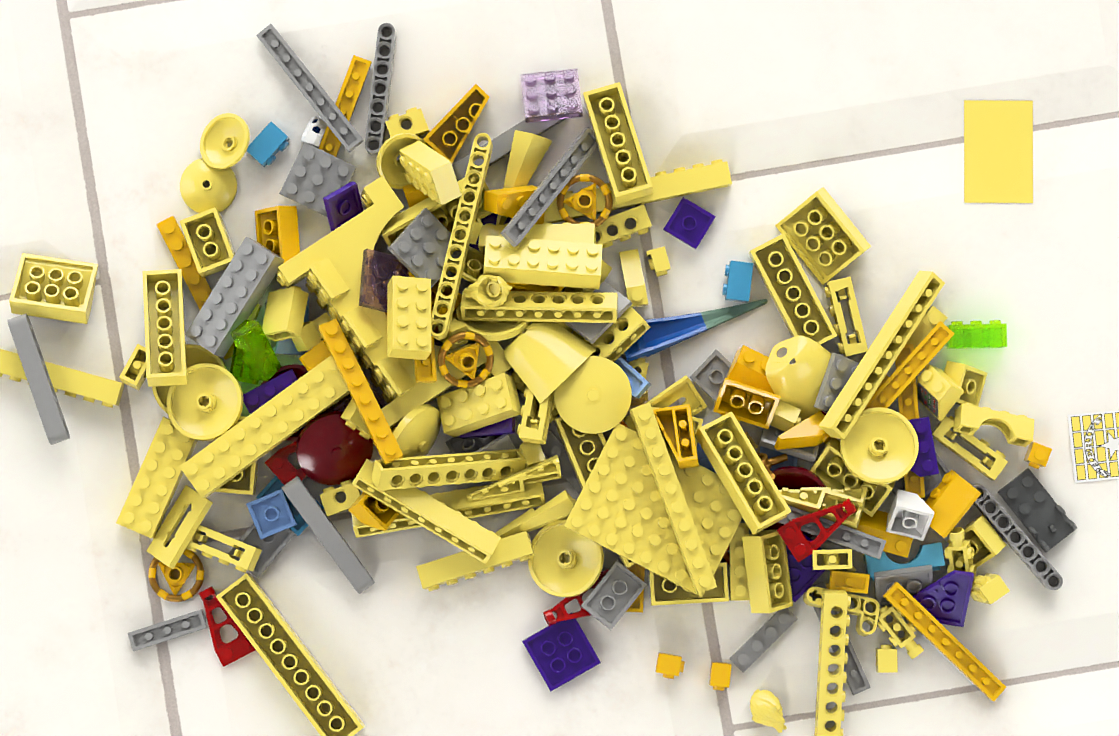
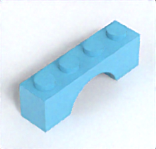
(927, 555)

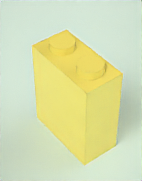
(285, 313)

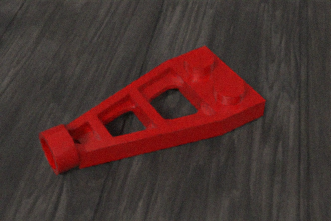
(281, 467)
(795, 539)
(561, 612)
(229, 651)

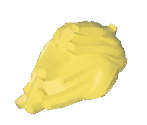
(488, 290)
(767, 710)

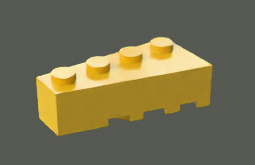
(455, 126)

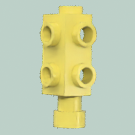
(960, 552)
(896, 625)

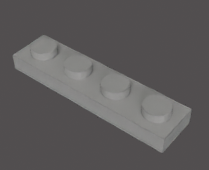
(167, 630)
(763, 639)

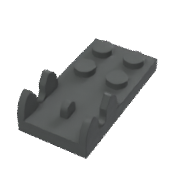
(1037, 510)

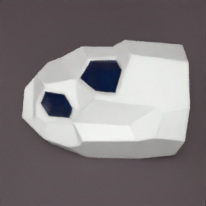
(314, 131)

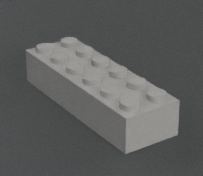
(234, 296)

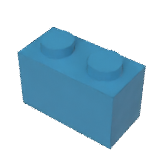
(268, 144)
(738, 281)

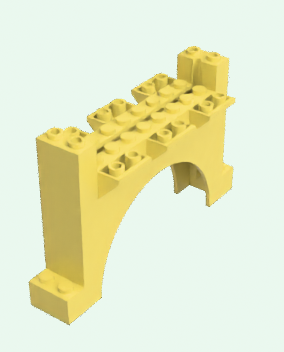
(334, 276)

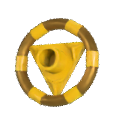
(585, 200)
(465, 359)
(177, 577)

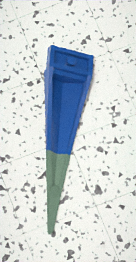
(675, 329)

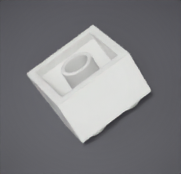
(909, 516)

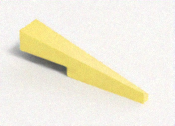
(524, 158)
(540, 472)
(817, 498)
(531, 520)

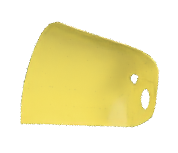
(546, 356)
(798, 382)

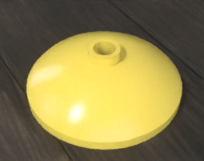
(224, 141)
(387, 161)
(219, 193)

